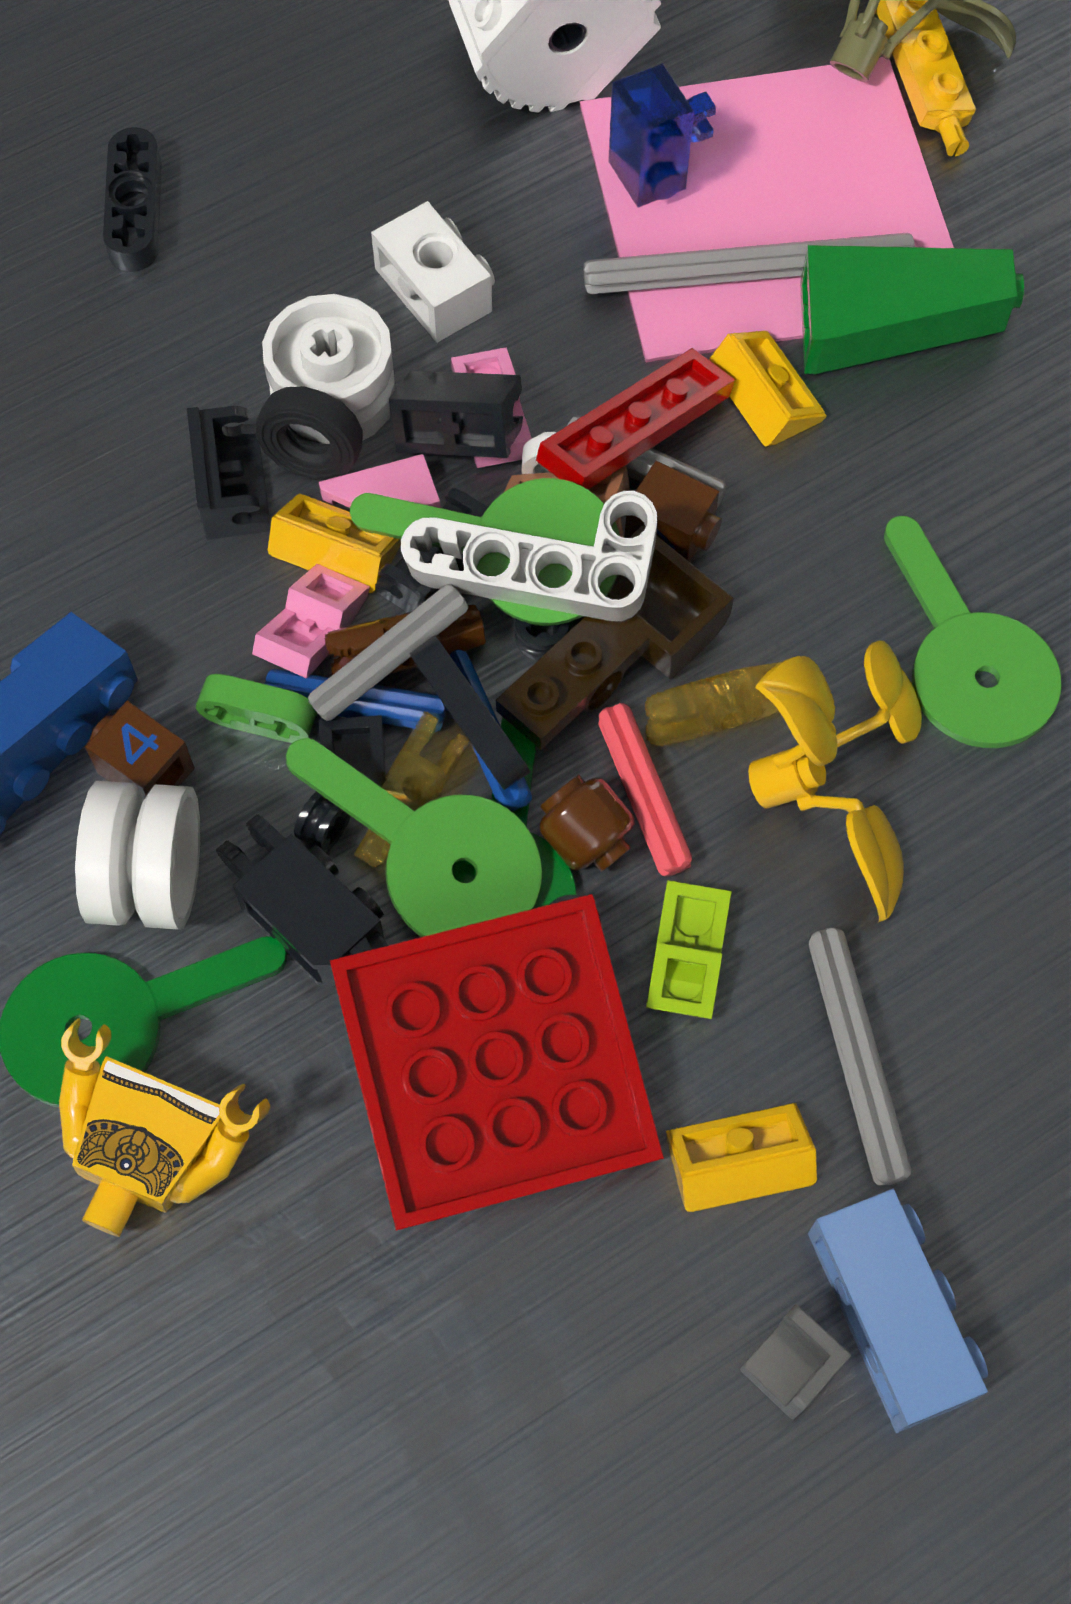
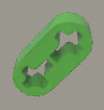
(256, 708)

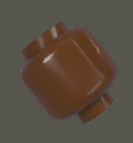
(586, 823)

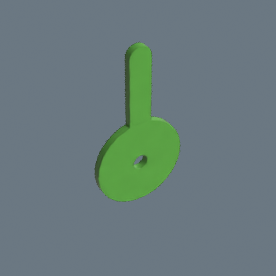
(534, 508)
(970, 644)
(430, 842)

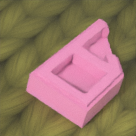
(402, 479)

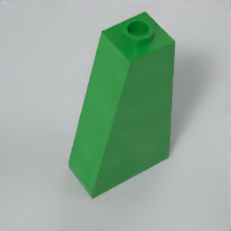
(900, 300)

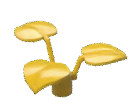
(795, 774)

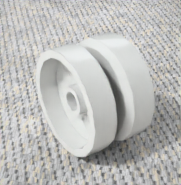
(336, 349)
(138, 854)

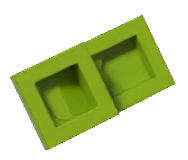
(688, 950)

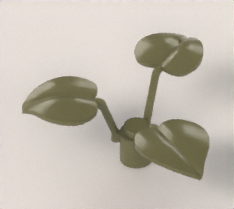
(865, 38)

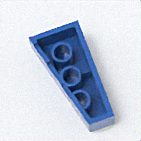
(53, 702)

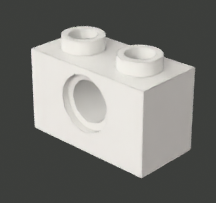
(433, 271)

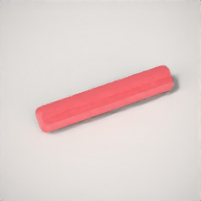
(645, 790)

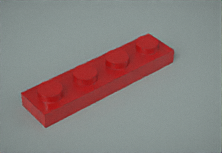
(635, 420)

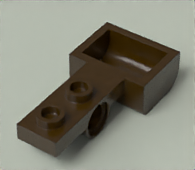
(584, 669)

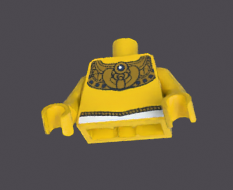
(143, 1134)

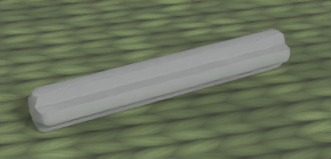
(859, 1057)

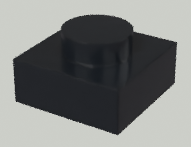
(358, 743)

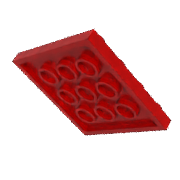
(495, 1061)

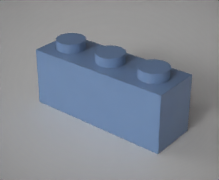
(898, 1310)

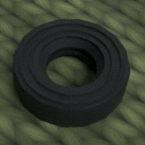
(321, 413)

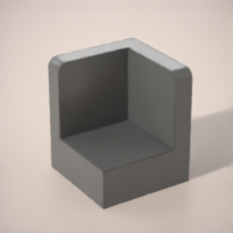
(795, 1362)

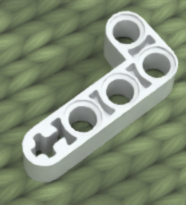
(532, 553)

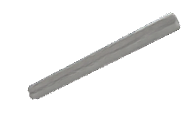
(715, 264)

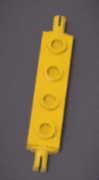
(930, 73)

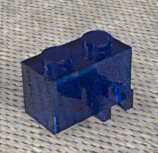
(654, 133)

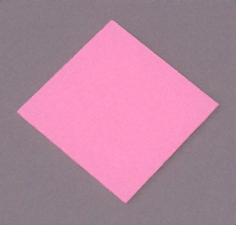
(785, 164)

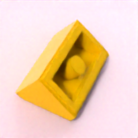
(767, 387)
(321, 534)
(742, 1157)

